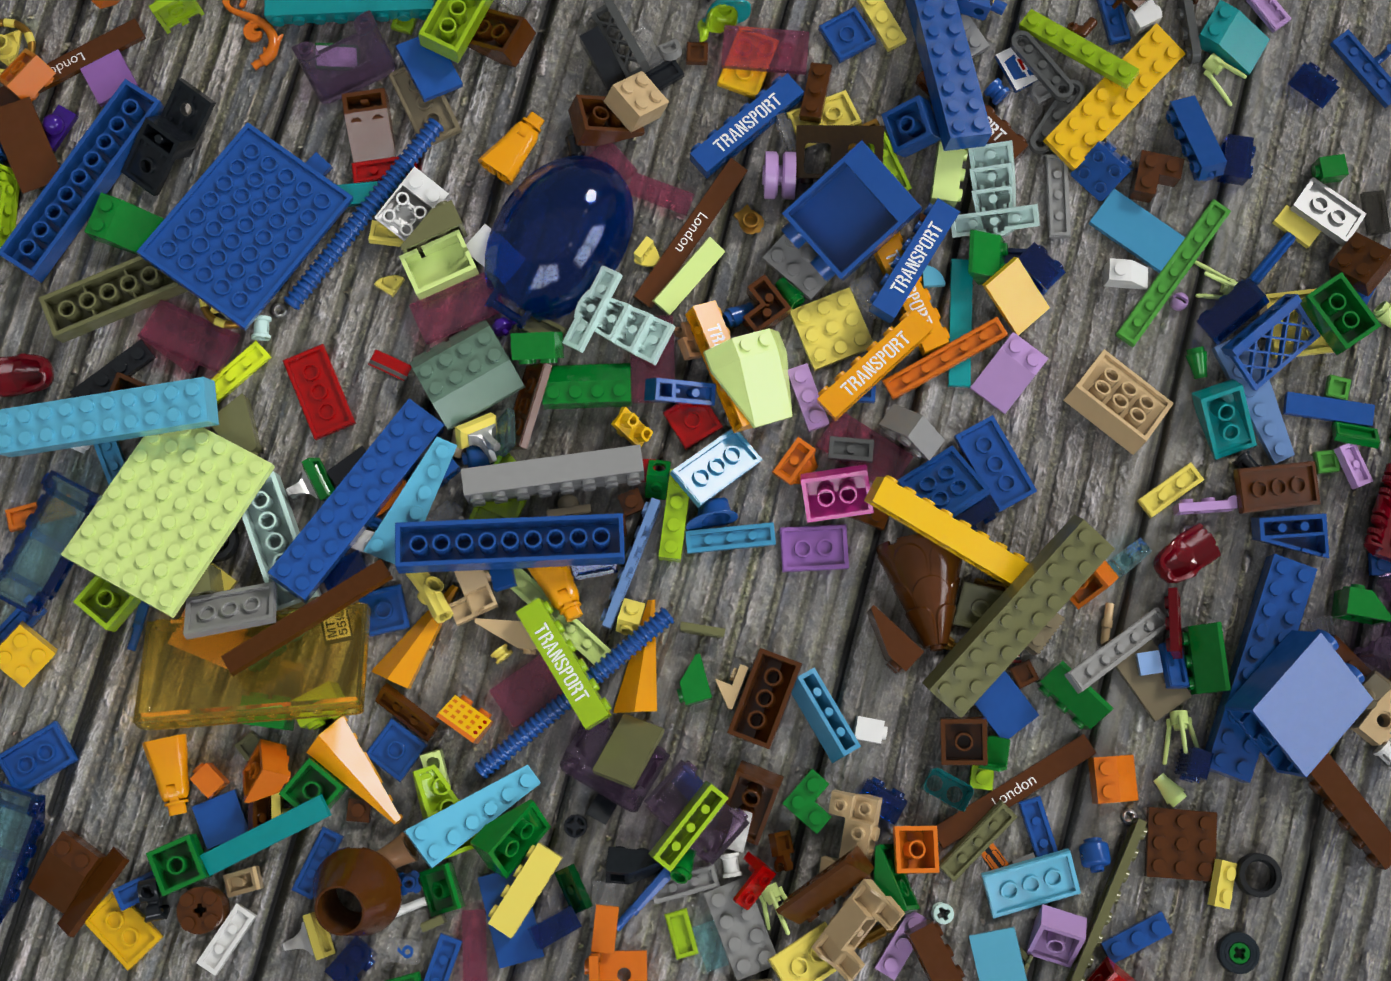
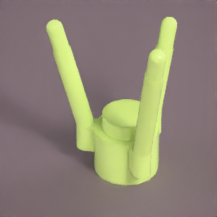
(1215, 65)
(1226, 286)
(1179, 721)
(772, 896)

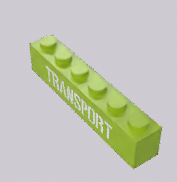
(564, 664)

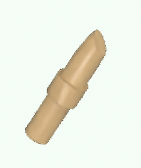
(1106, 623)

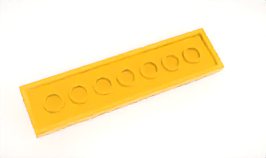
(1109, 102)

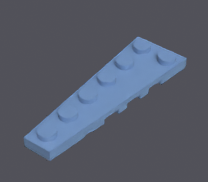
(1262, 406)
(625, 575)

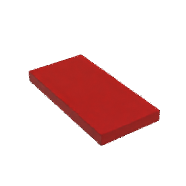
(319, 392)

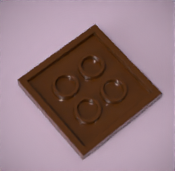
(1180, 844)

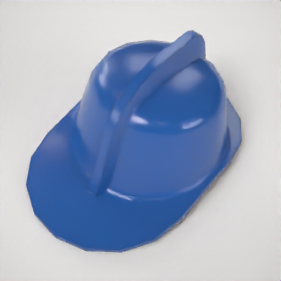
(711, 514)

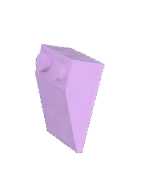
(1009, 373)

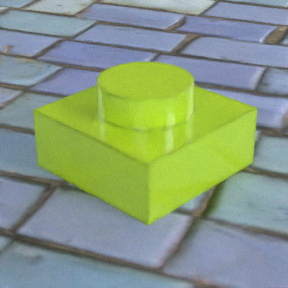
(981, 778)

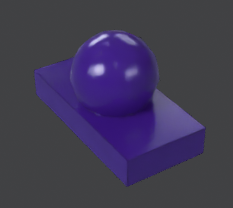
(58, 125)

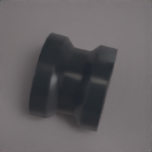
(575, 823)

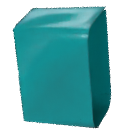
(966, 789)

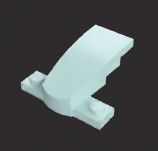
(994, 194)
(617, 321)

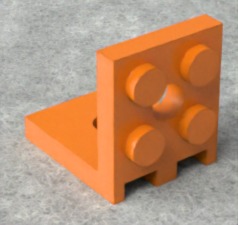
(606, 966)

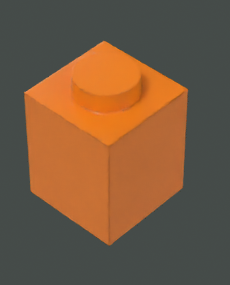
(209, 779)

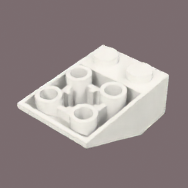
(410, 203)

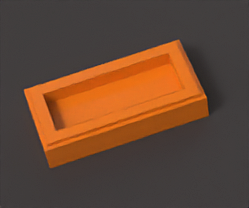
(605, 929)

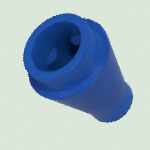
(734, 315)

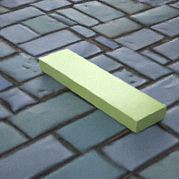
(688, 276)

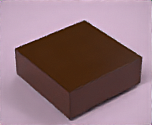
(697, 53)
(1023, 674)

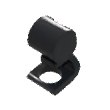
(150, 893)

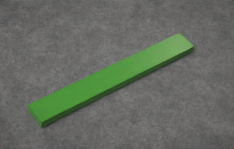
(1172, 273)

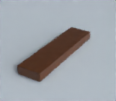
(93, 892)

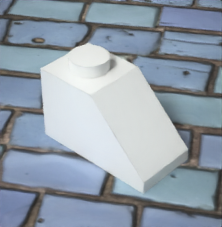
(1125, 274)

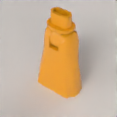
(511, 151)
(560, 590)
(170, 769)

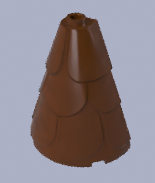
(925, 584)

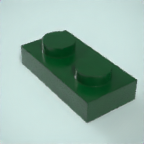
(573, 888)

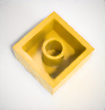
(24, 654)

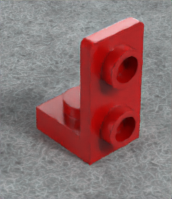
(757, 882)

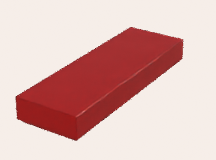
(372, 170)

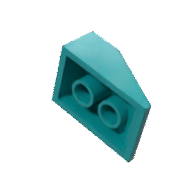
(1233, 37)
(1224, 418)

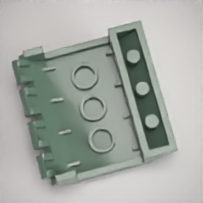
(466, 374)

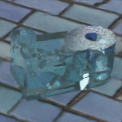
(1129, 557)

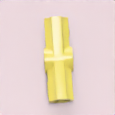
(431, 594)

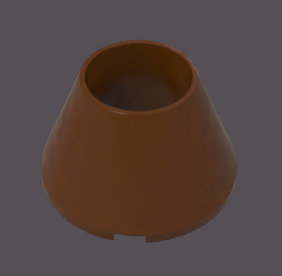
(369, 879)

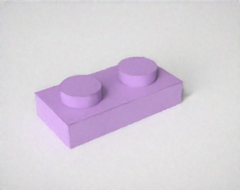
(1353, 465)

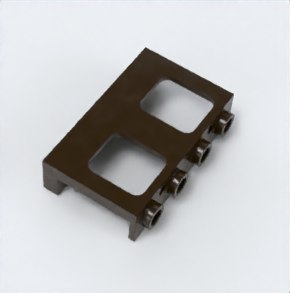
(839, 139)

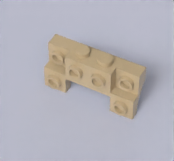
(477, 596)
(860, 824)
(851, 926)

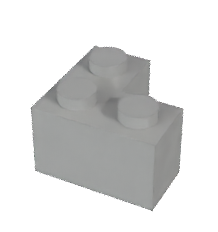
(912, 431)

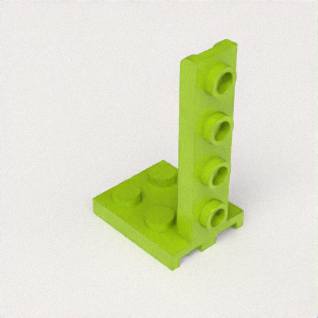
(173, 12)

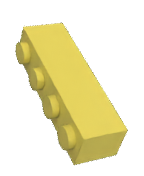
(525, 889)

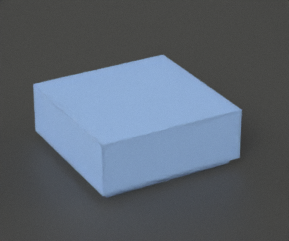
(1149, 663)

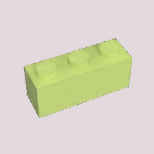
(947, 175)

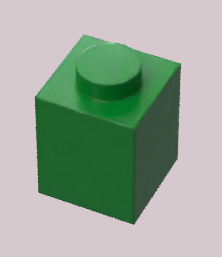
(1330, 168)

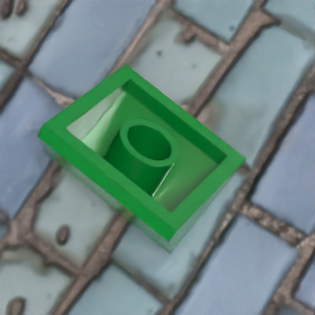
(441, 889)

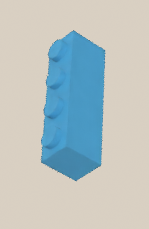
(824, 716)

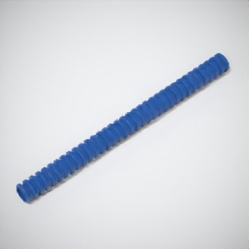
(364, 213)
(561, 704)

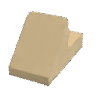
(730, 692)
(243, 881)

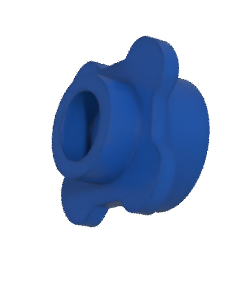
(415, 883)

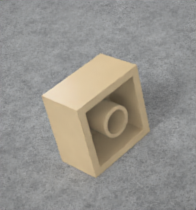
(636, 101)

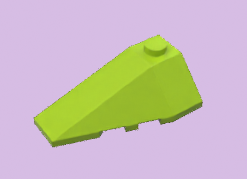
(435, 795)

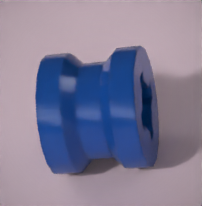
(997, 91)

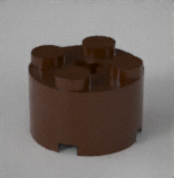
(189, 910)

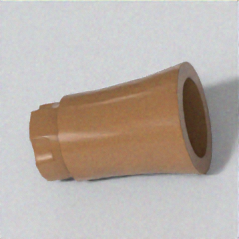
(399, 851)

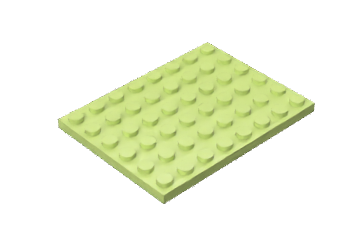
(168, 515)

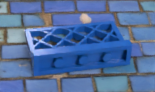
(1265, 324)

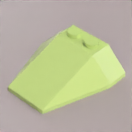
(754, 375)

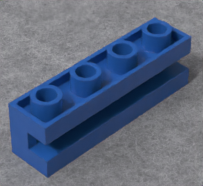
(1196, 137)

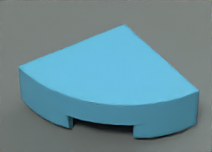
(932, 278)

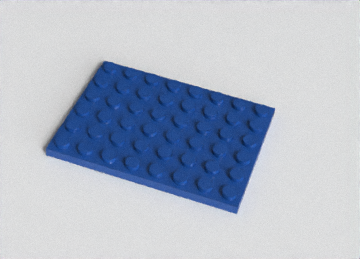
(245, 226)

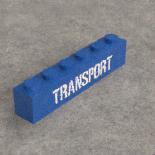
(746, 125)
(913, 261)

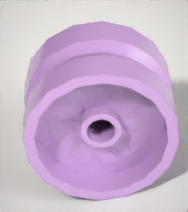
(779, 175)

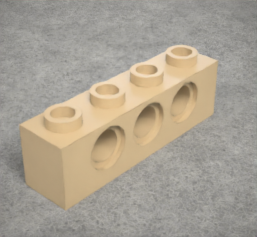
(1368, 727)

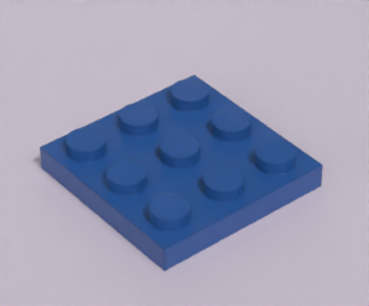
(947, 482)

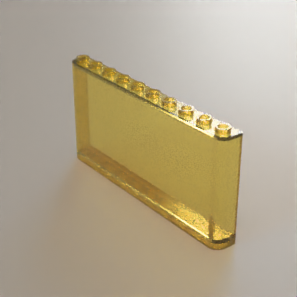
(309, 677)

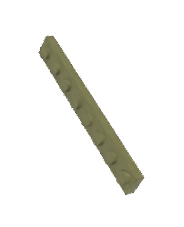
(1109, 896)

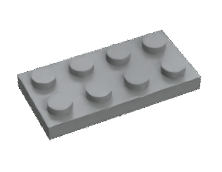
(230, 610)
(740, 930)

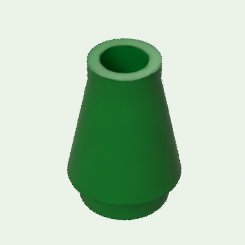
(790, 293)
(1197, 361)
(683, 870)

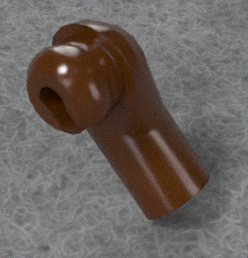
(1085, 29)

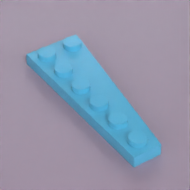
(415, 498)
(456, 824)

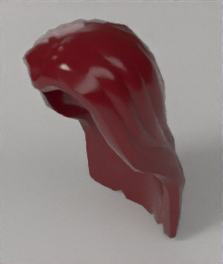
(24, 374)
(1186, 555)

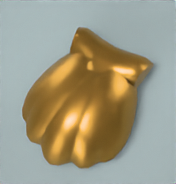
(749, 220)

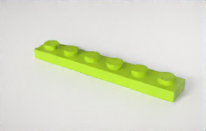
(1079, 49)

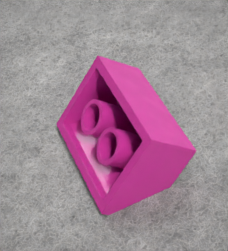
(836, 493)

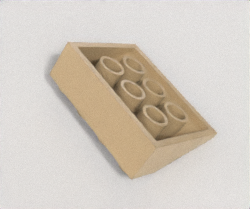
(1118, 402)

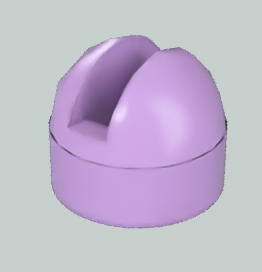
(1177, 304)

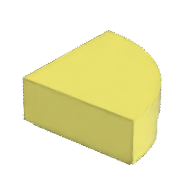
(390, 284)

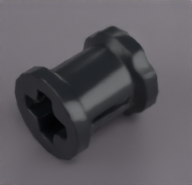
(1245, 461)

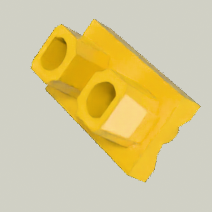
(631, 427)

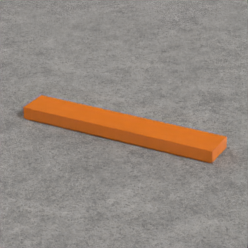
(945, 358)

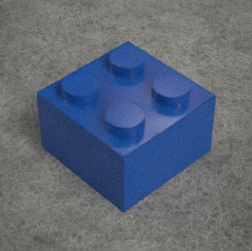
(911, 126)

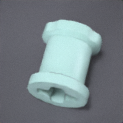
(261, 328)
(949, 915)

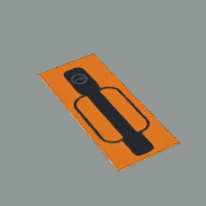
(994, 857)

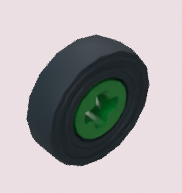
(1250, 952)

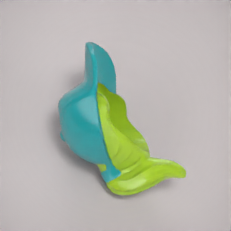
(723, 13)

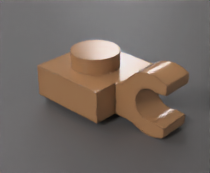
(687, 342)

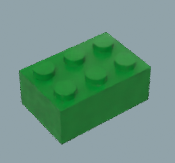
(1339, 314)

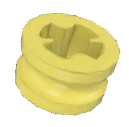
(501, 654)

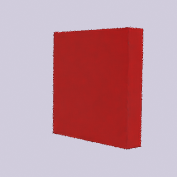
(692, 423)

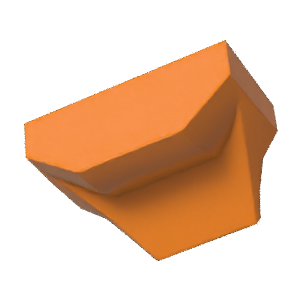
(796, 461)

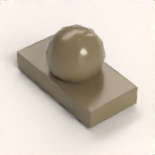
(569, 505)

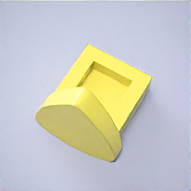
(646, 253)

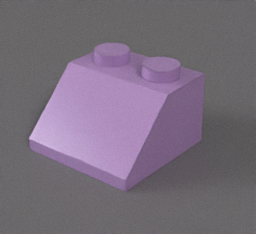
(1057, 936)

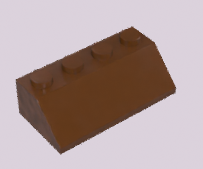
(764, 698)
(826, 887)

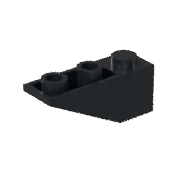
(630, 865)

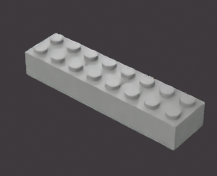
(553, 475)

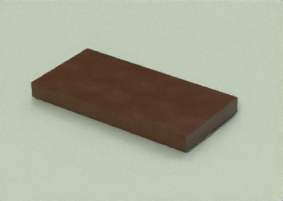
(26, 145)
(529, 402)
(1276, 487)

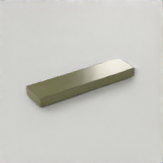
(977, 840)

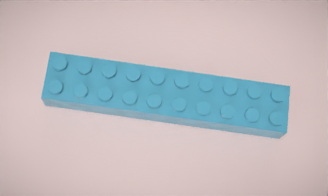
(108, 417)

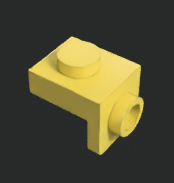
(629, 616)

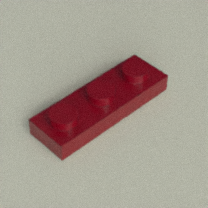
(1173, 623)

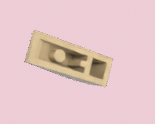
(511, 632)

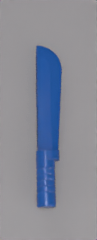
(138, 625)
(649, 892)

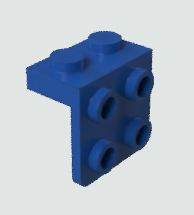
(1102, 170)

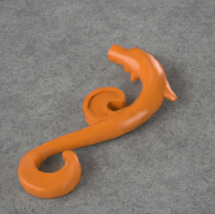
(253, 36)

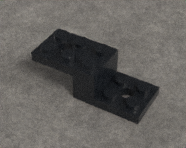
(168, 137)

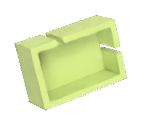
(444, 266)

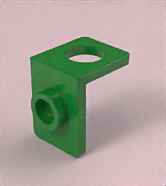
(657, 481)
(997, 753)

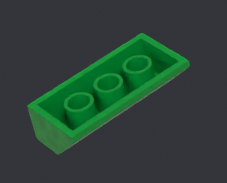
(588, 386)

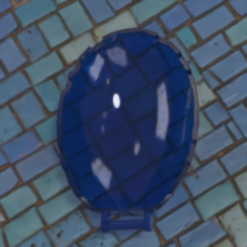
(557, 237)

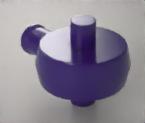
(502, 326)

